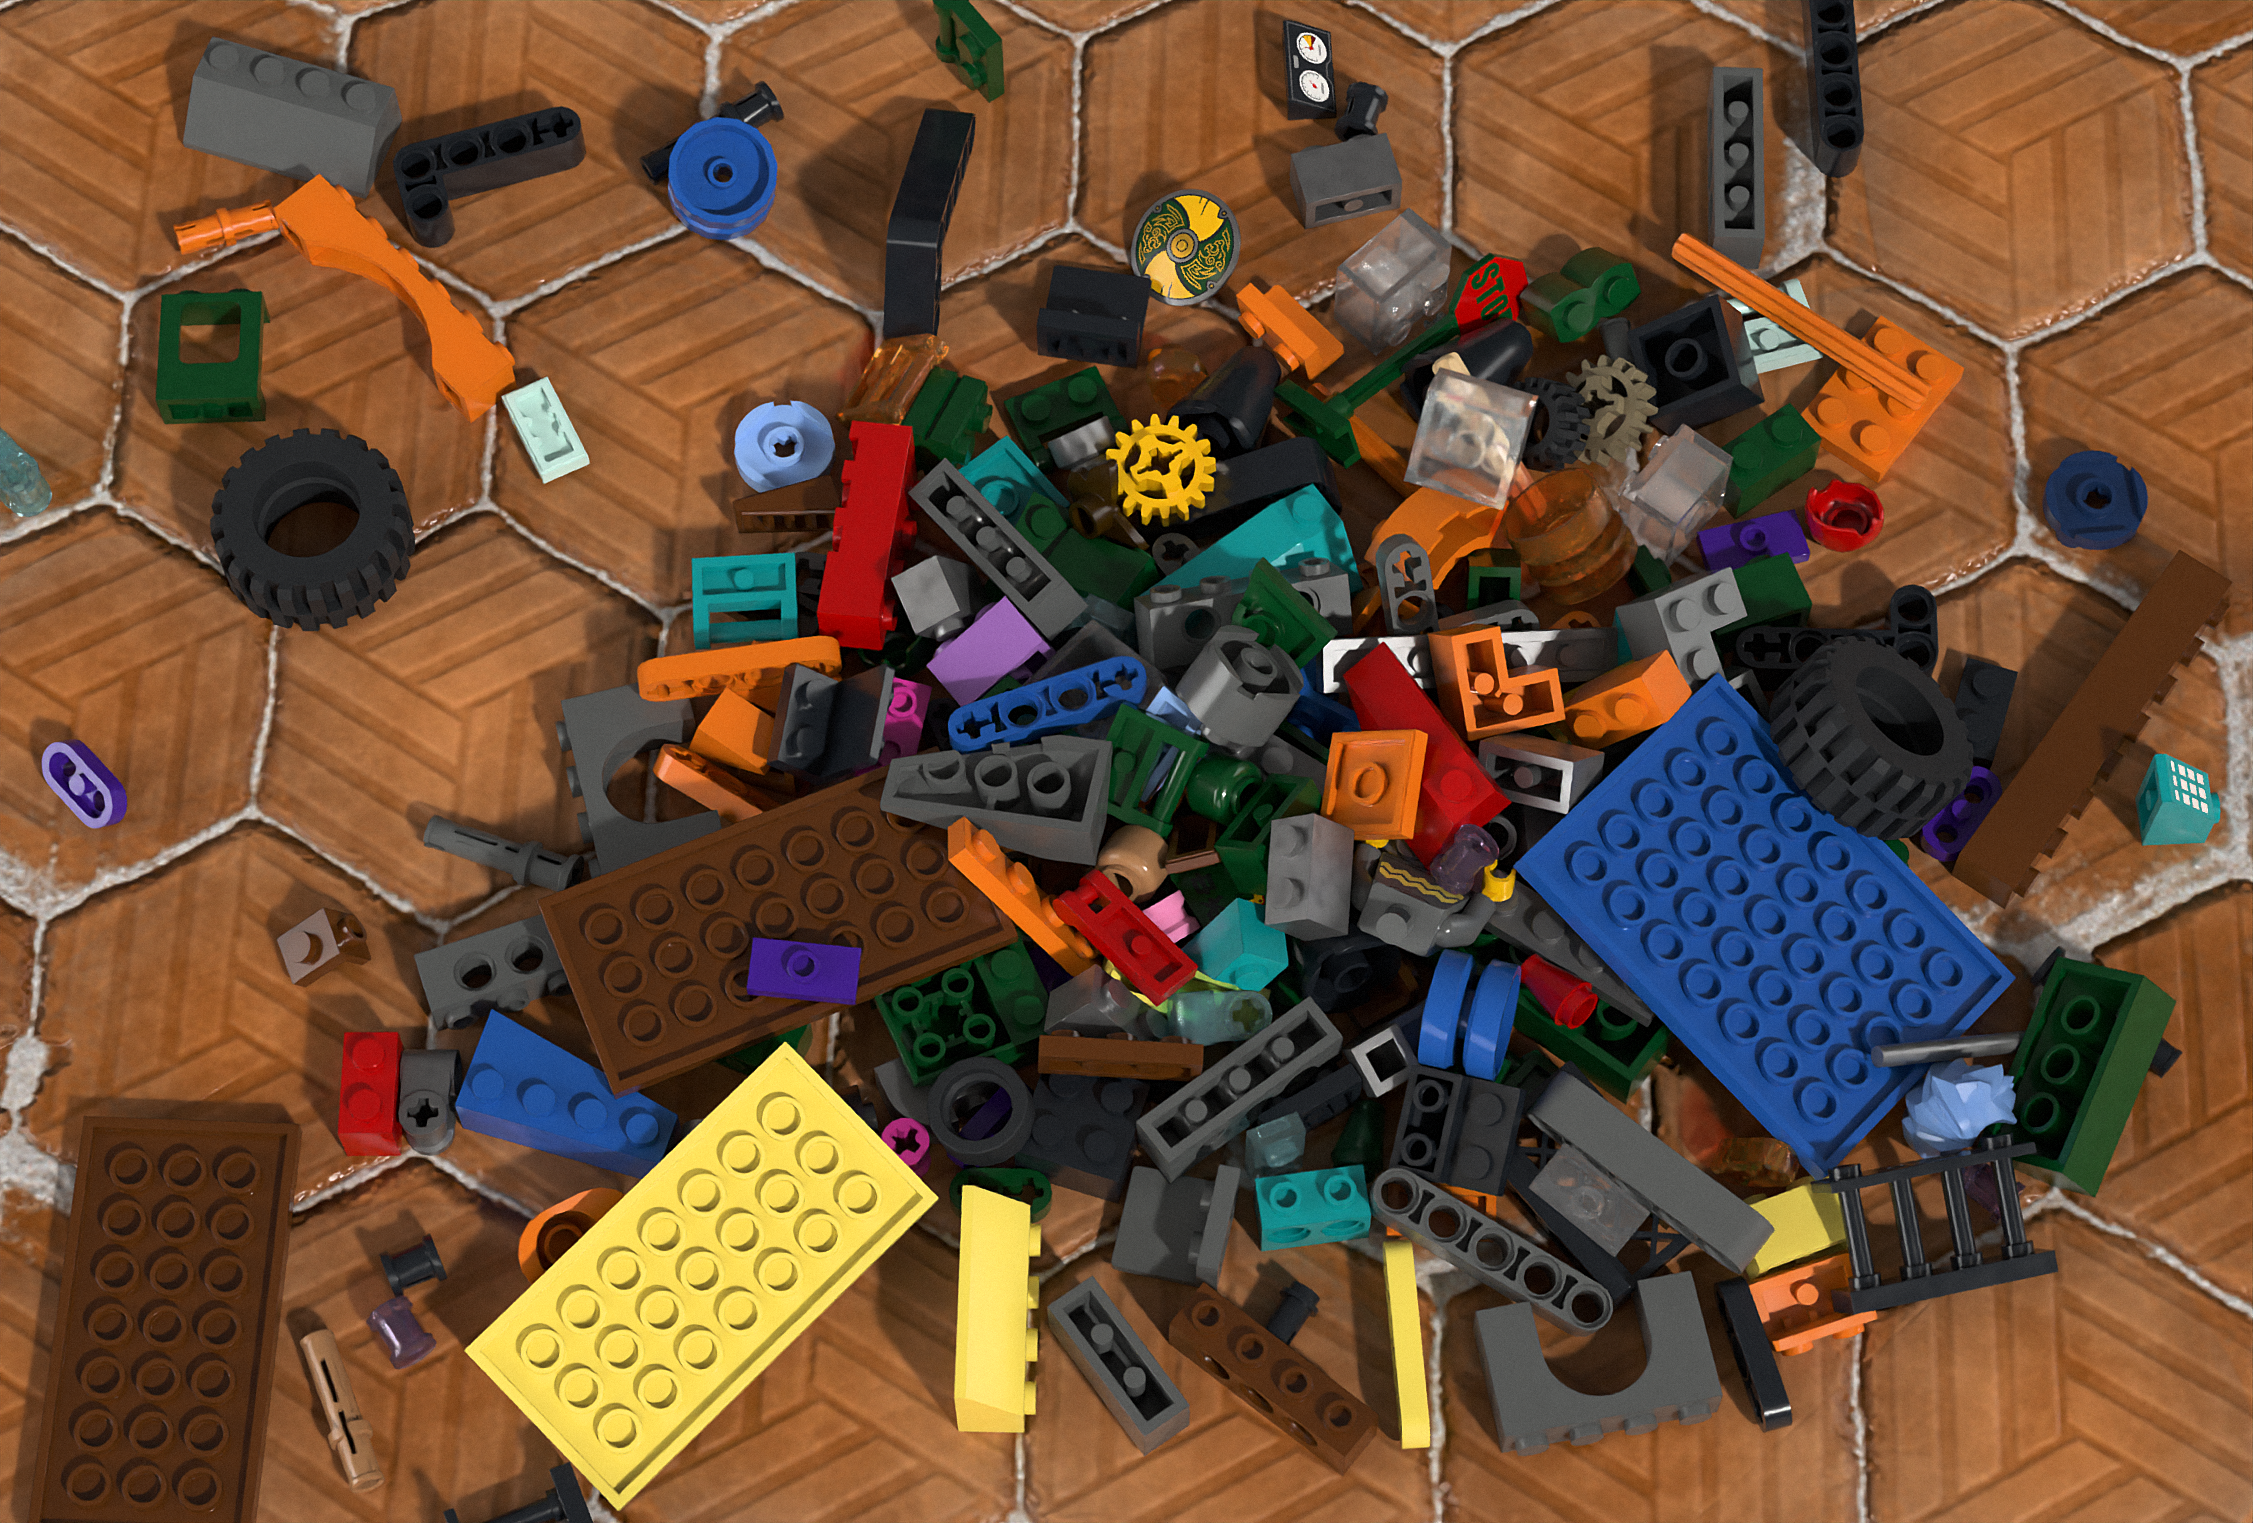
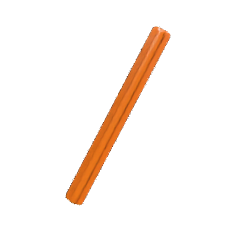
(1801, 321)

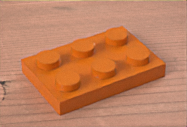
(1865, 422)

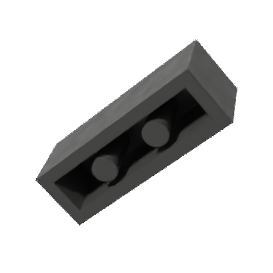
(1118, 1365)

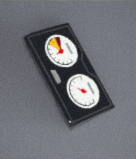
(1308, 72)

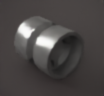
(1084, 446)

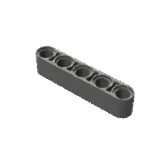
(1651, 1172)
(1516, 1252)

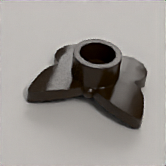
(1096, 506)

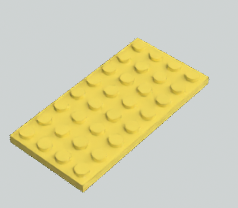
(701, 1276)

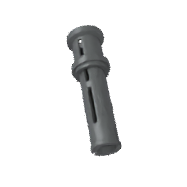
(526, 862)

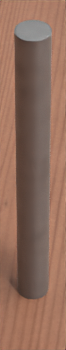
(1946, 1049)

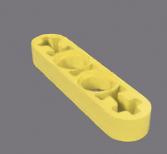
(1406, 1344)

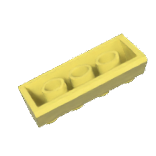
(994, 1313)

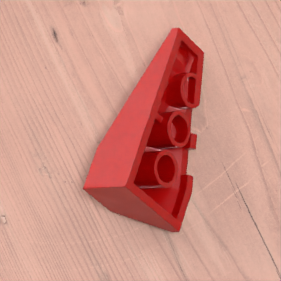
(1453, 780)

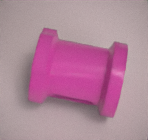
(905, 1134)

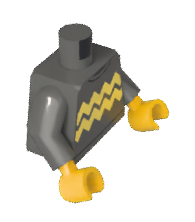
(1410, 908)

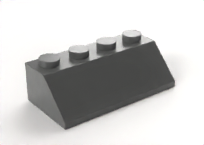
(290, 116)

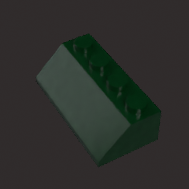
(2082, 1070)

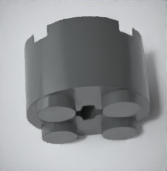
(1240, 687)

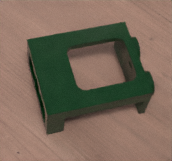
(211, 390)

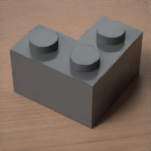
(1681, 622)

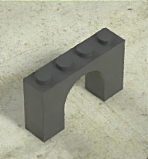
(604, 734)
(1539, 1410)

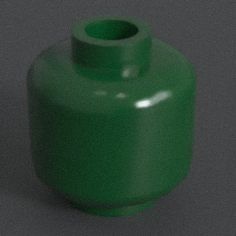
(1222, 786)

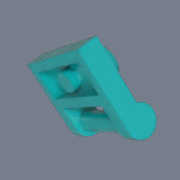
(744, 585)

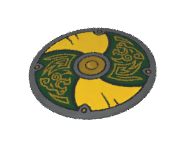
(1186, 247)

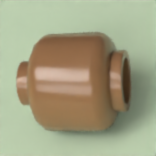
(1134, 861)

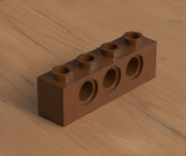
(1273, 1378)

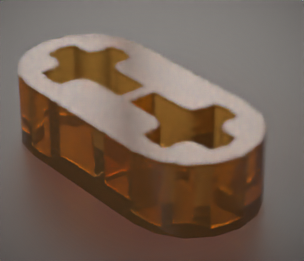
(1755, 1162)

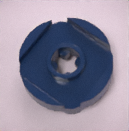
(2089, 527)

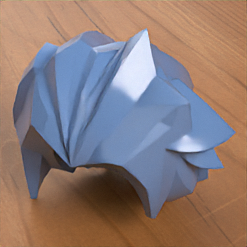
(1955, 1106)

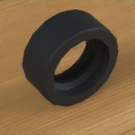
(959, 1078)

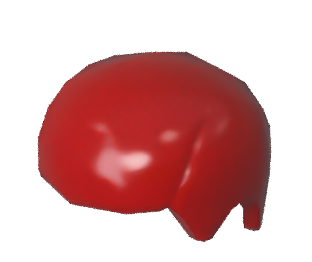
(1843, 515)

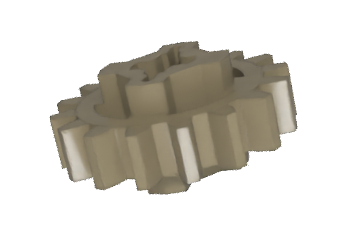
(1613, 418)

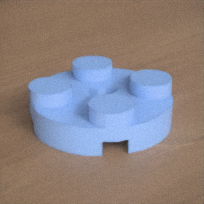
(772, 424)

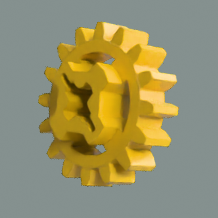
(1177, 458)

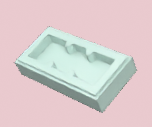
(545, 430)

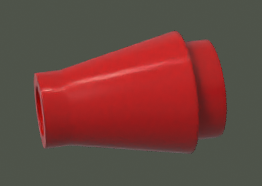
(1559, 992)

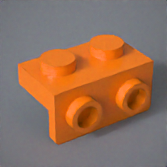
(1289, 330)
(1799, 1304)

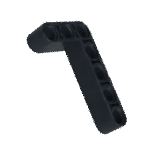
(922, 222)

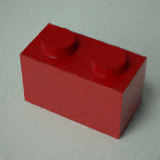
(370, 1094)

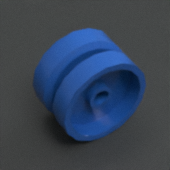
(716, 207)
(1460, 1013)

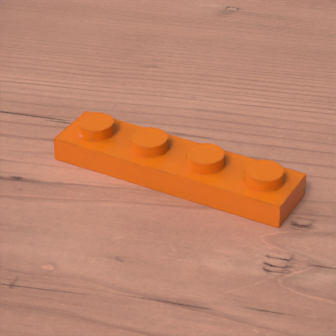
(1018, 896)

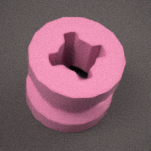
(1172, 917)

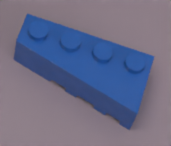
(559, 1104)

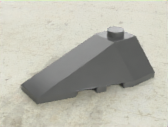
(1028, 797)

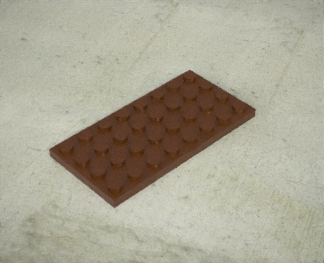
(668, 940)
(167, 1322)

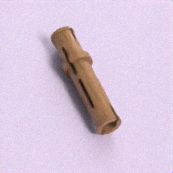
(362, 1466)

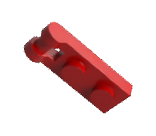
(1126, 937)

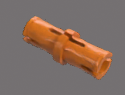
(225, 227)

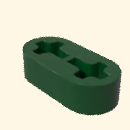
(1004, 1182)

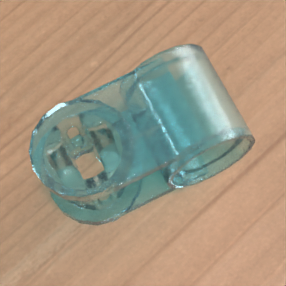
(21, 480)
(1208, 1015)

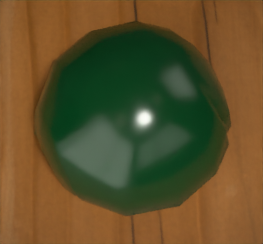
(901, 649)

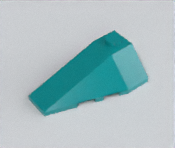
(1283, 534)

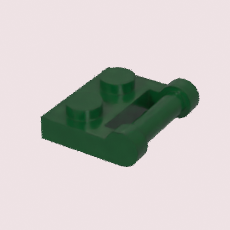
(971, 45)
(1060, 409)
(1137, 745)

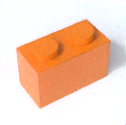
(1626, 701)

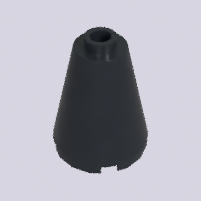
(1489, 353)
(1232, 403)
(1344, 967)

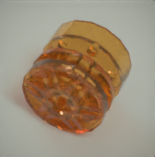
(1569, 536)

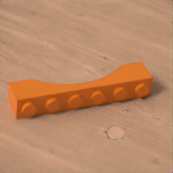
(333, 234)

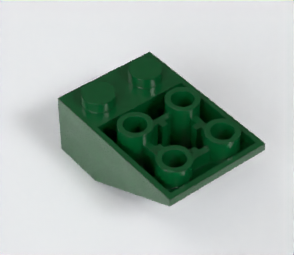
(968, 1011)

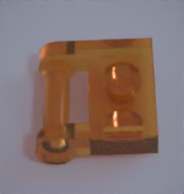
(892, 379)

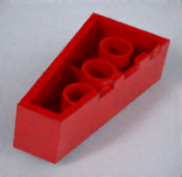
(870, 536)

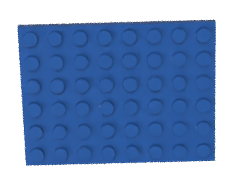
(1763, 926)

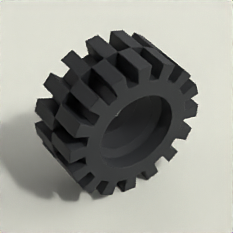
(1564, 425)

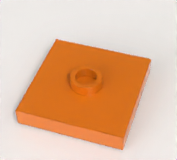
(1375, 782)

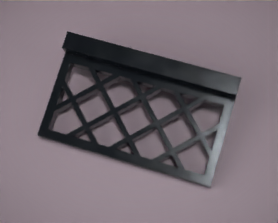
(1576, 1245)

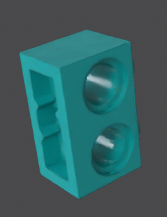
(1312, 1208)

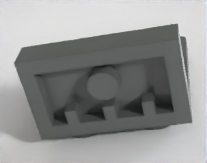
(1177, 1227)

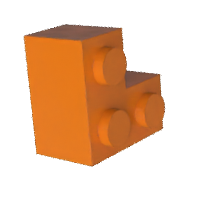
(1479, 691)

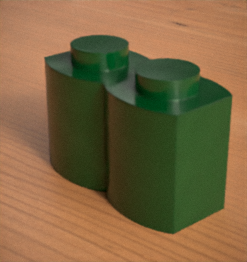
(1584, 290)

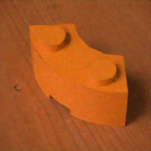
(1442, 526)

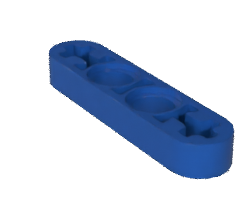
(1044, 698)

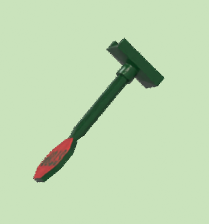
(1482, 296)

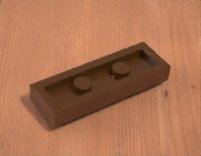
(1120, 1056)

